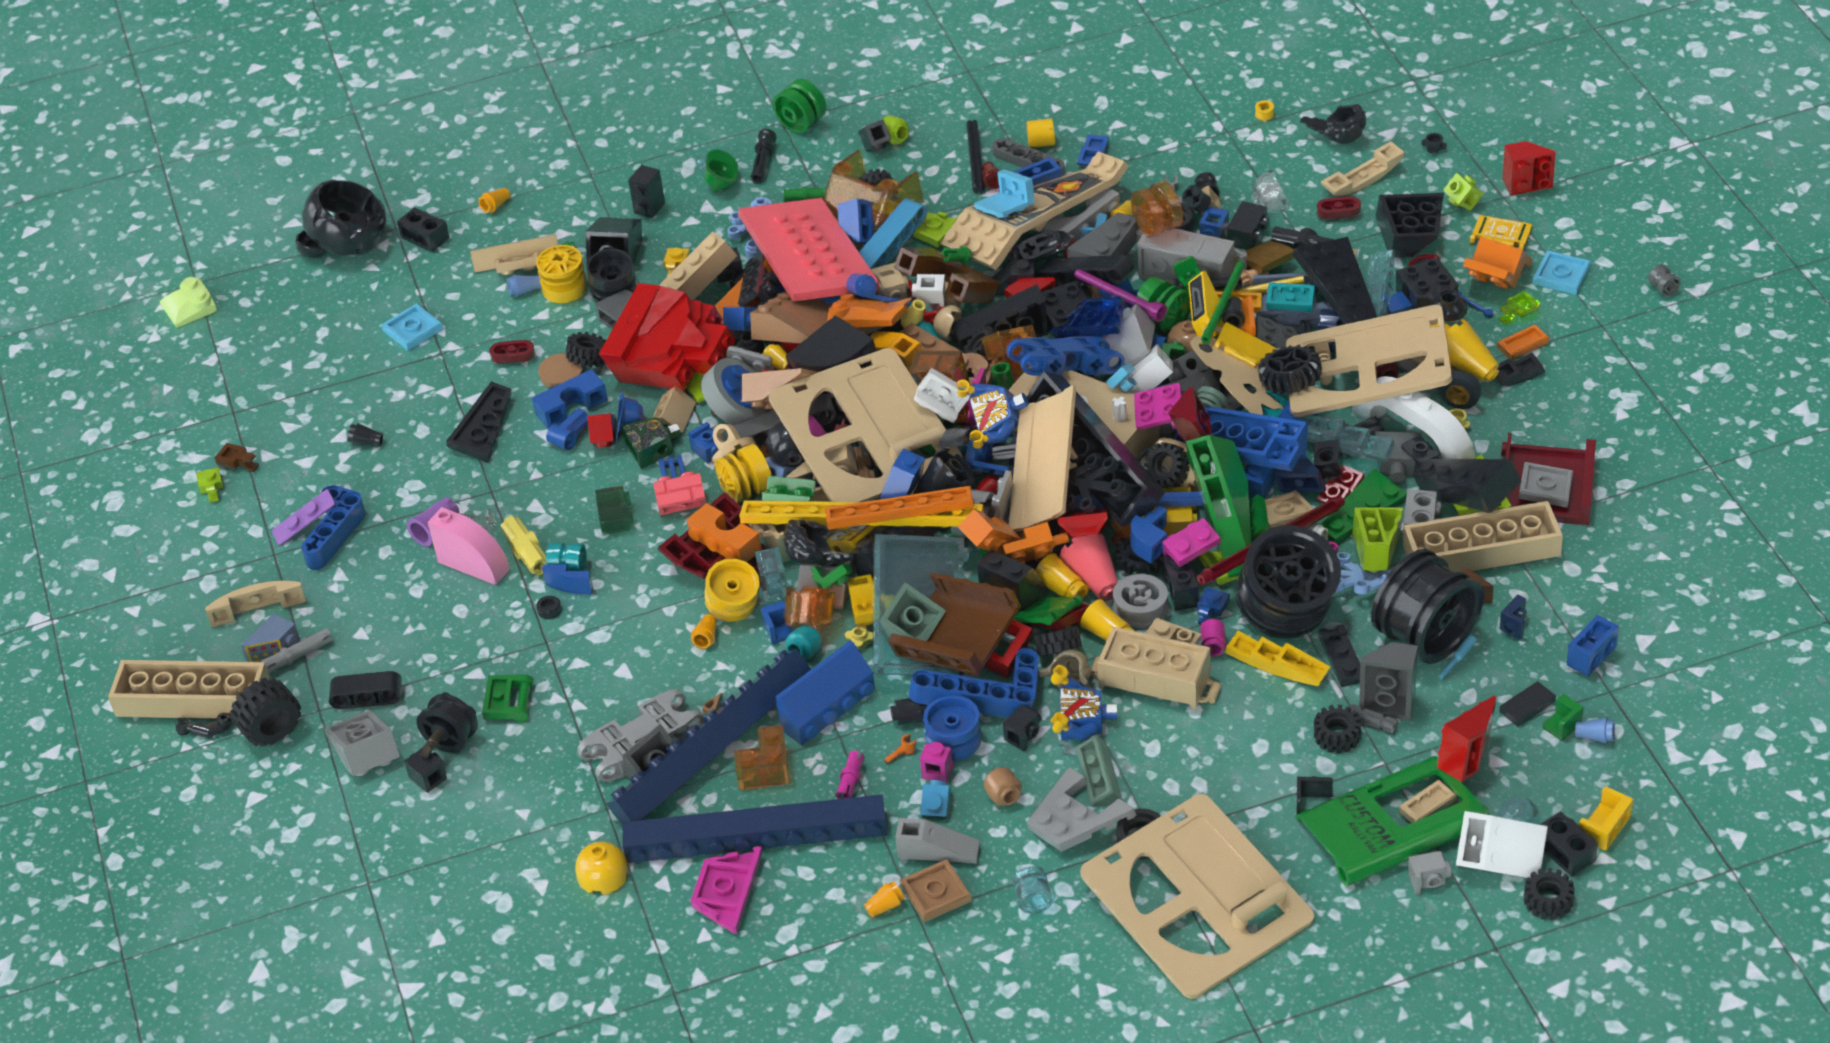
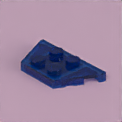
(1093, 318)

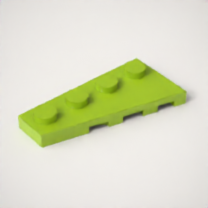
(934, 228)

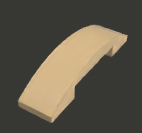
(1366, 174)
(253, 597)

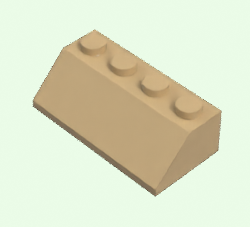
(701, 266)

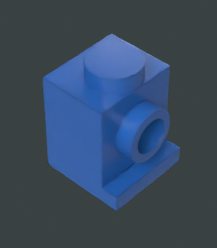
(1214, 228)
(702, 442)

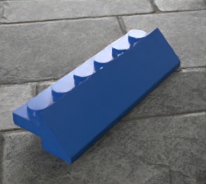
(1260, 438)

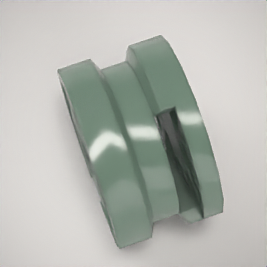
(1212, 397)

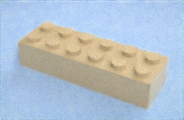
(1489, 538)
(180, 687)

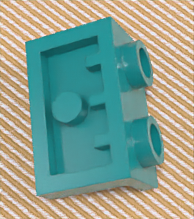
(1290, 297)

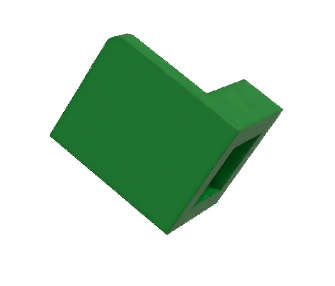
(1565, 717)

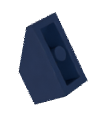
(1302, 478)

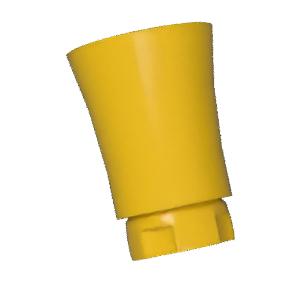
(1060, 577)
(1101, 619)

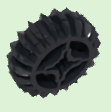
(1290, 369)

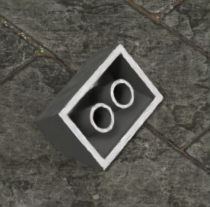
(1389, 680)

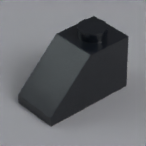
(1012, 272)

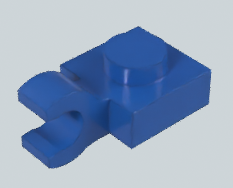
(1212, 603)

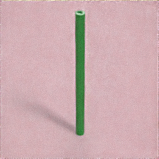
(1223, 301)

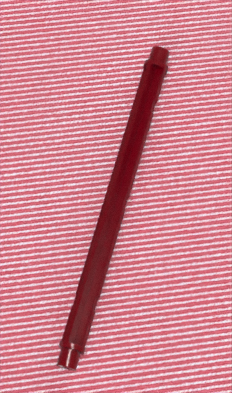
(1237, 559)

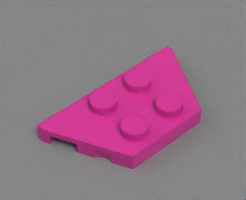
(725, 887)

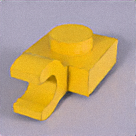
(674, 258)

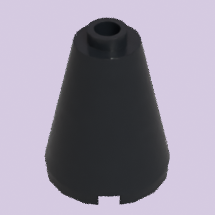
(945, 473)

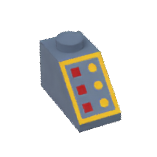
(269, 638)

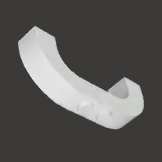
(1425, 415)

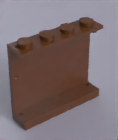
(968, 629)

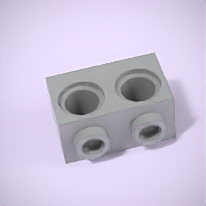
(1421, 506)

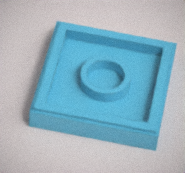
(1561, 272)
(412, 327)

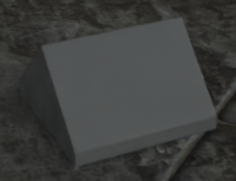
(645, 750)

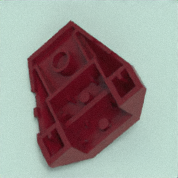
(696, 556)

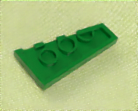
(1372, 492)

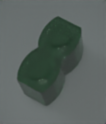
(613, 510)

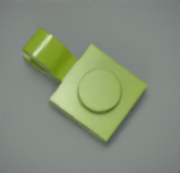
(209, 482)

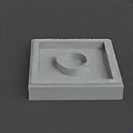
(1545, 484)

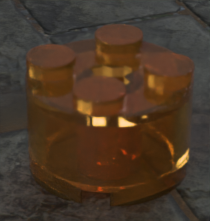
(809, 606)

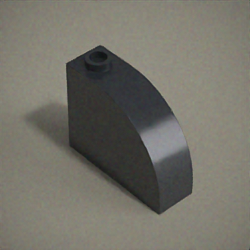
(831, 346)

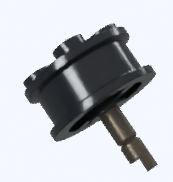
(446, 724)

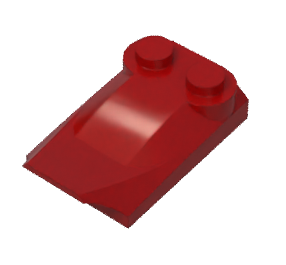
(1081, 524)

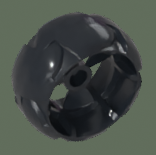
(356, 222)

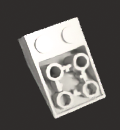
(1501, 845)

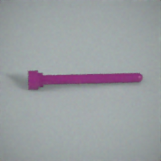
(1155, 311)

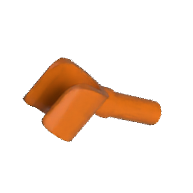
(906, 747)

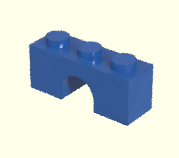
(582, 389)

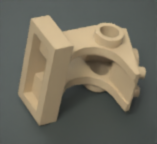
(892, 284)

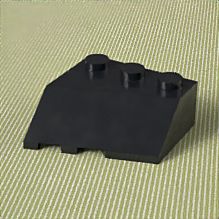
(1409, 221)

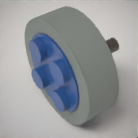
(724, 391)

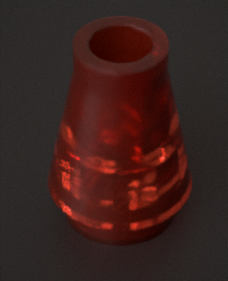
(990, 175)

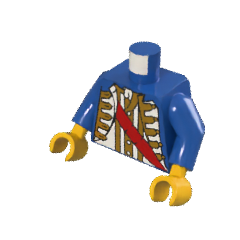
(993, 410)
(1080, 708)

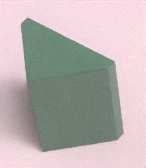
(911, 614)

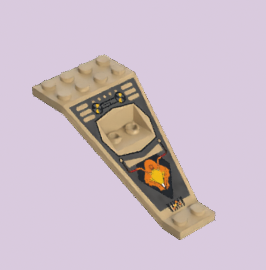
(994, 237)

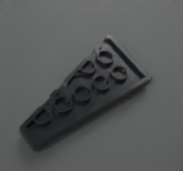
(1338, 278)

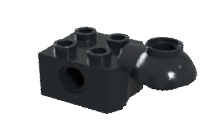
(1429, 285)

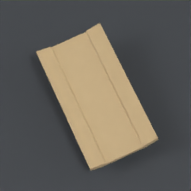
(1042, 460)

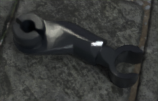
(207, 730)

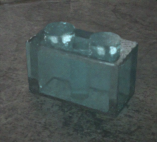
(771, 574)

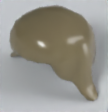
(1075, 663)

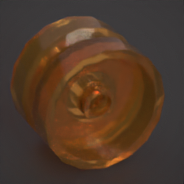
(1156, 208)

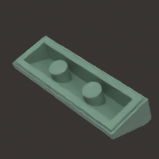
(1098, 771)

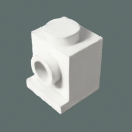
(930, 288)

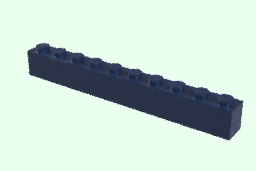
(707, 739)
(754, 827)

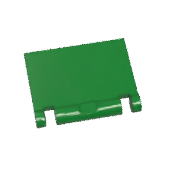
(1048, 609)

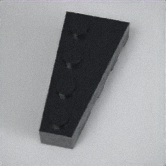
(1013, 312)
(865, 549)

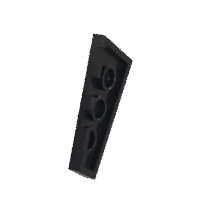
(481, 424)

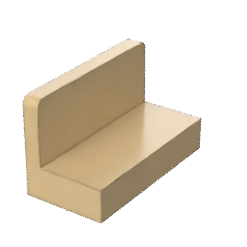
(675, 408)

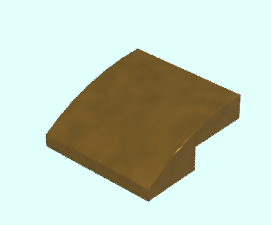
(1267, 256)

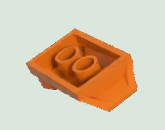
(867, 312)

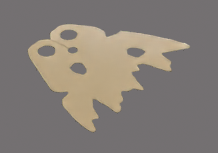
(1235, 375)

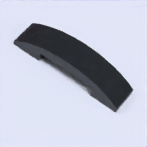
(956, 436)

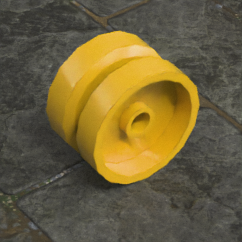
(731, 590)

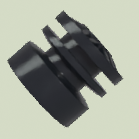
(610, 273)

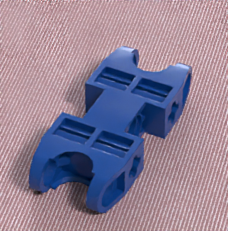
(1056, 357)

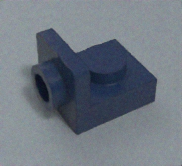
(1513, 617)

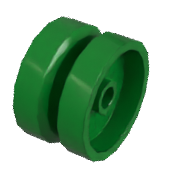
(799, 105)

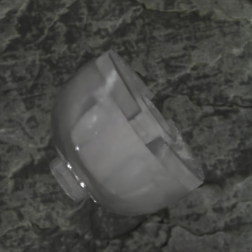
(1270, 193)

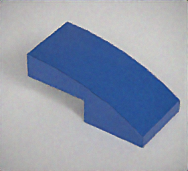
(1092, 145)
(560, 578)

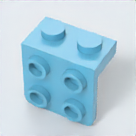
(1014, 195)

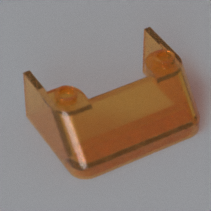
(885, 197)

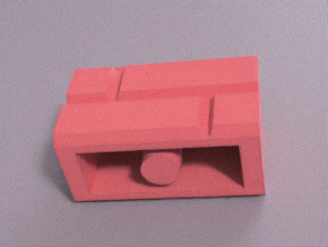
(679, 493)

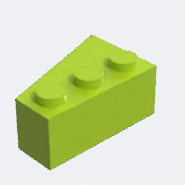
(1376, 536)

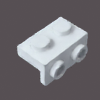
(940, 395)

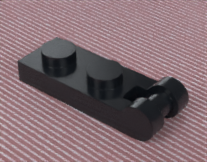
(1341, 655)

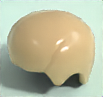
(944, 320)

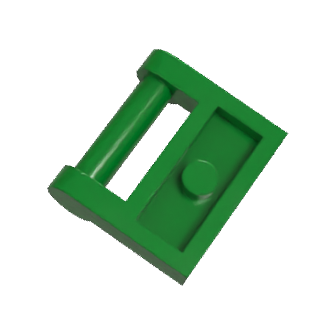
(499, 697)

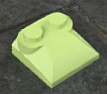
(188, 302)

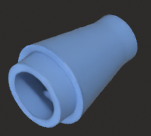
(521, 284)
(1597, 730)

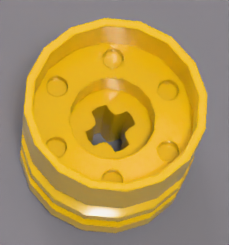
(561, 274)
(743, 473)

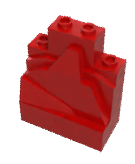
(665, 338)

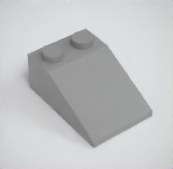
(1134, 338)
(363, 743)

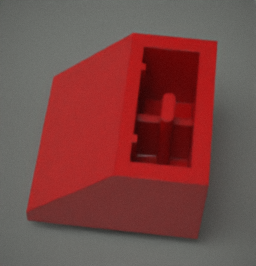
(1527, 167)

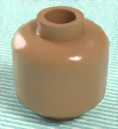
(1002, 786)

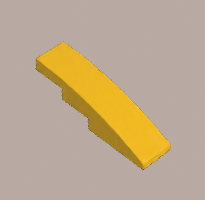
(1277, 660)

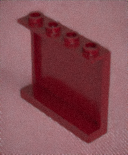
(1577, 460)

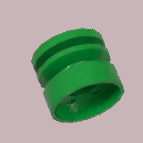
(1173, 297)

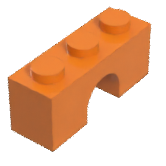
(709, 528)
(988, 532)

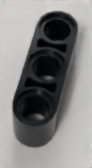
(365, 690)

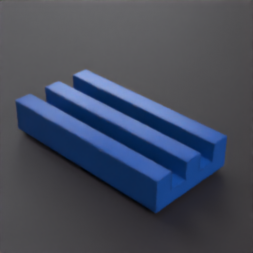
(671, 463)

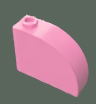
(467, 546)

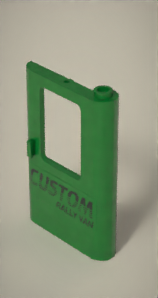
(1367, 838)

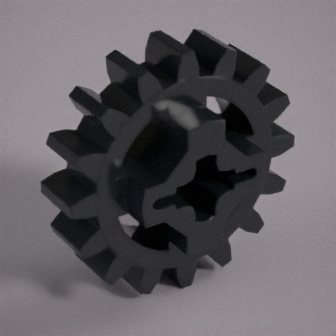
(1133, 563)

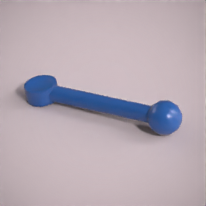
(1488, 313)

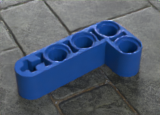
(334, 527)

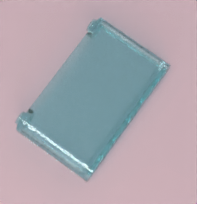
(911, 561)

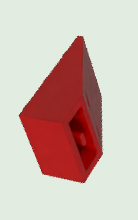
(1466, 740)

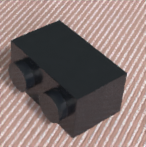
(646, 191)
(1248, 225)

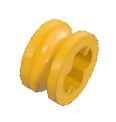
(1264, 110)

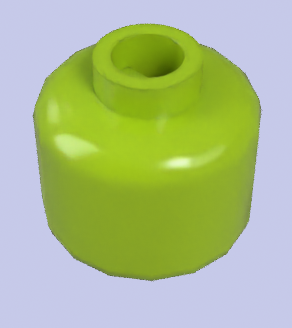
(897, 129)

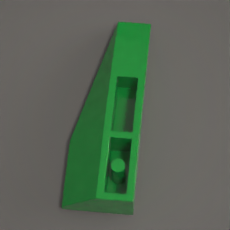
(1223, 492)

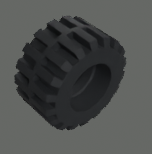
(265, 712)

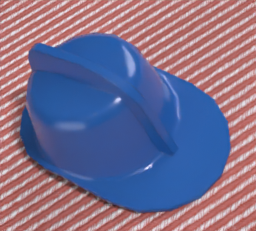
(628, 412)

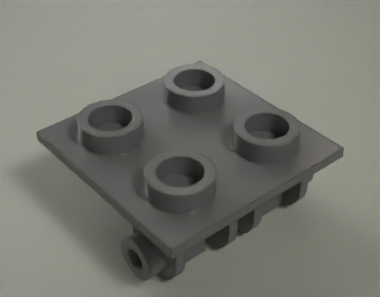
(1273, 332)

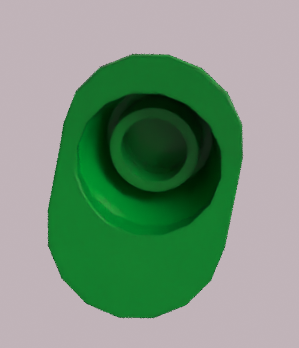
(720, 170)

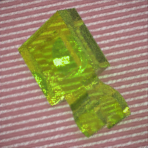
(1521, 305)

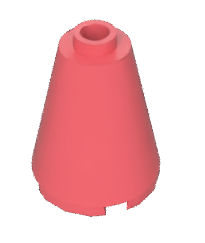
(1092, 562)

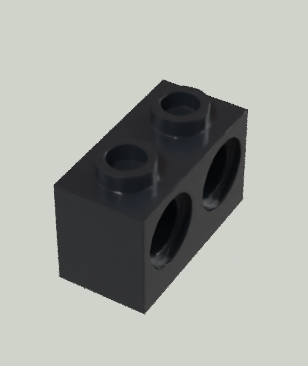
(423, 229)
(1180, 584)
(1568, 844)

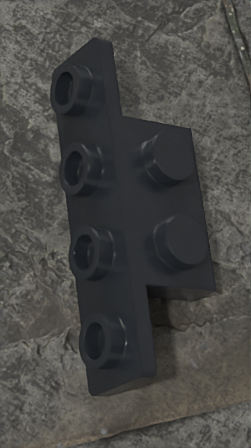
(757, 282)

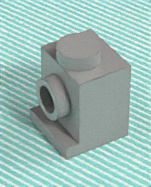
(1428, 871)

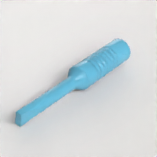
(1460, 653)

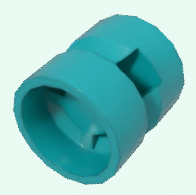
(573, 555)

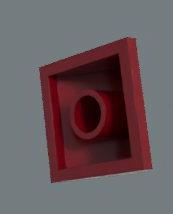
(1191, 416)

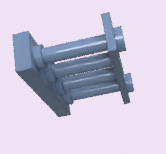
(1289, 317)

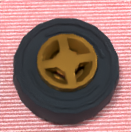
(1462, 391)

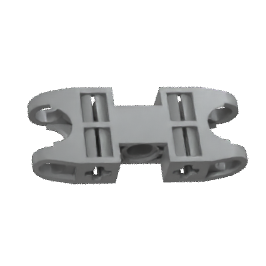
(620, 739)

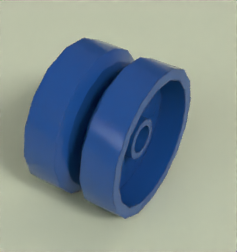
(954, 724)

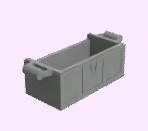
(1160, 252)

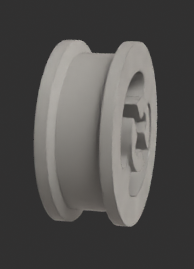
(1146, 600)

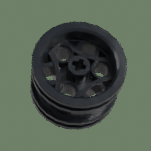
(1294, 564)
(1427, 605)

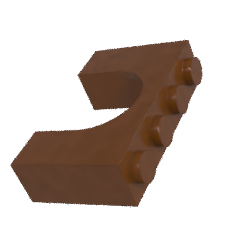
(964, 282)

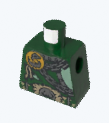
(649, 440)

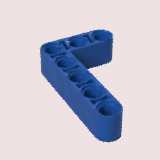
(989, 696)

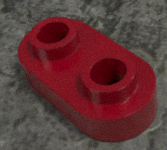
(1338, 207)
(512, 351)

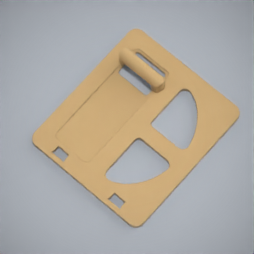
(1374, 343)
(880, 413)
(1215, 874)

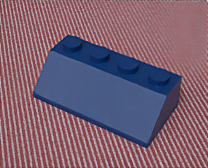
(824, 693)

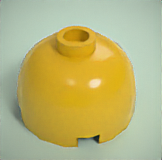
(601, 867)

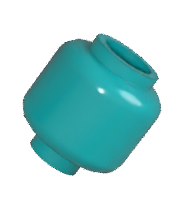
(805, 640)

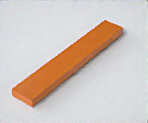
(899, 507)

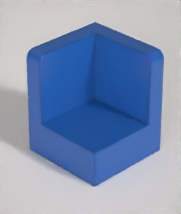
(775, 623)

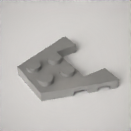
(1066, 821)

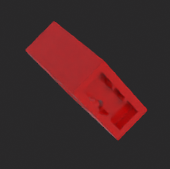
(1004, 665)

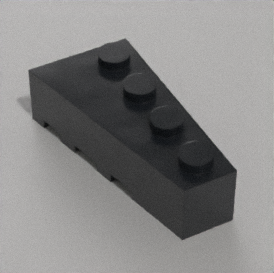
(1469, 482)

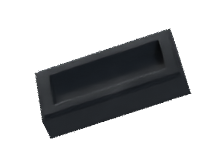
(1527, 703)

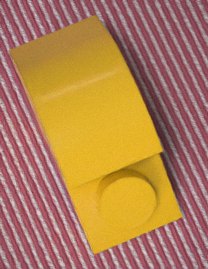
(861, 599)

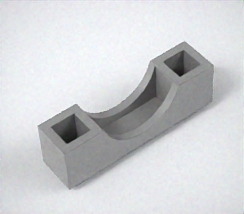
(1100, 203)

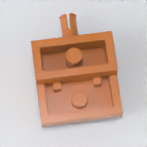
(1035, 545)

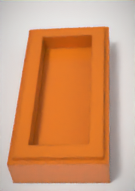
(1523, 342)

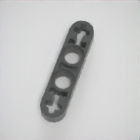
(1007, 149)

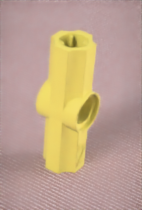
(524, 544)

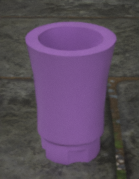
(418, 525)

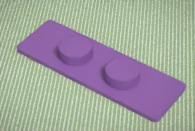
(303, 517)

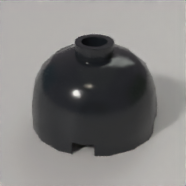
(782, 447)

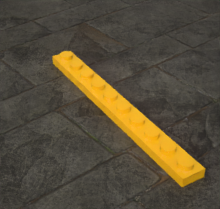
(782, 511)

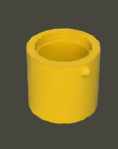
(1040, 133)

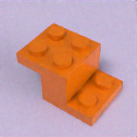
(1497, 263)

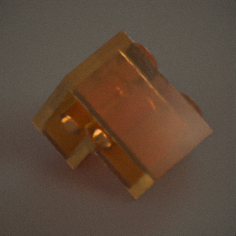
(997, 343)
(765, 764)

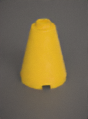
(1470, 353)

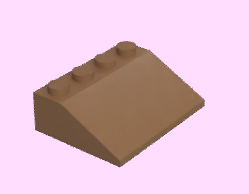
(788, 320)

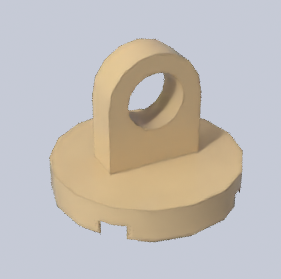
(733, 442)

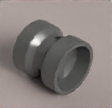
(1664, 280)

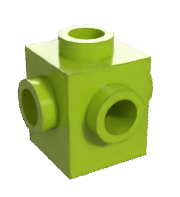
(1463, 191)

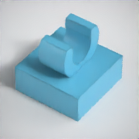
(1123, 378)

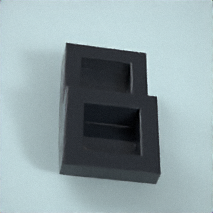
(1519, 371)

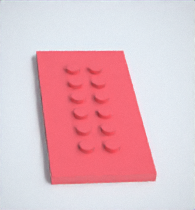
(805, 247)

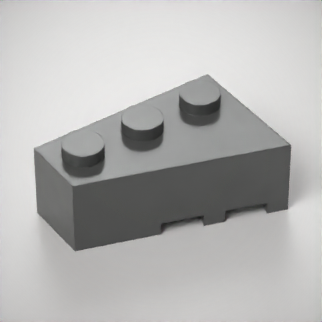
(1110, 238)

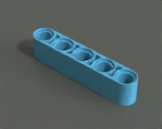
(893, 233)

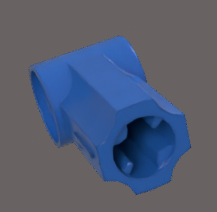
(566, 433)

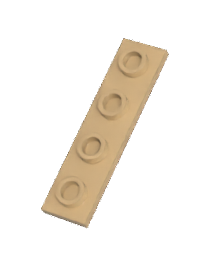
(512, 256)

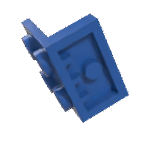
(981, 459)

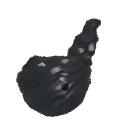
(1342, 126)
(808, 544)

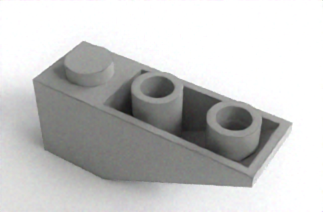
(929, 841)

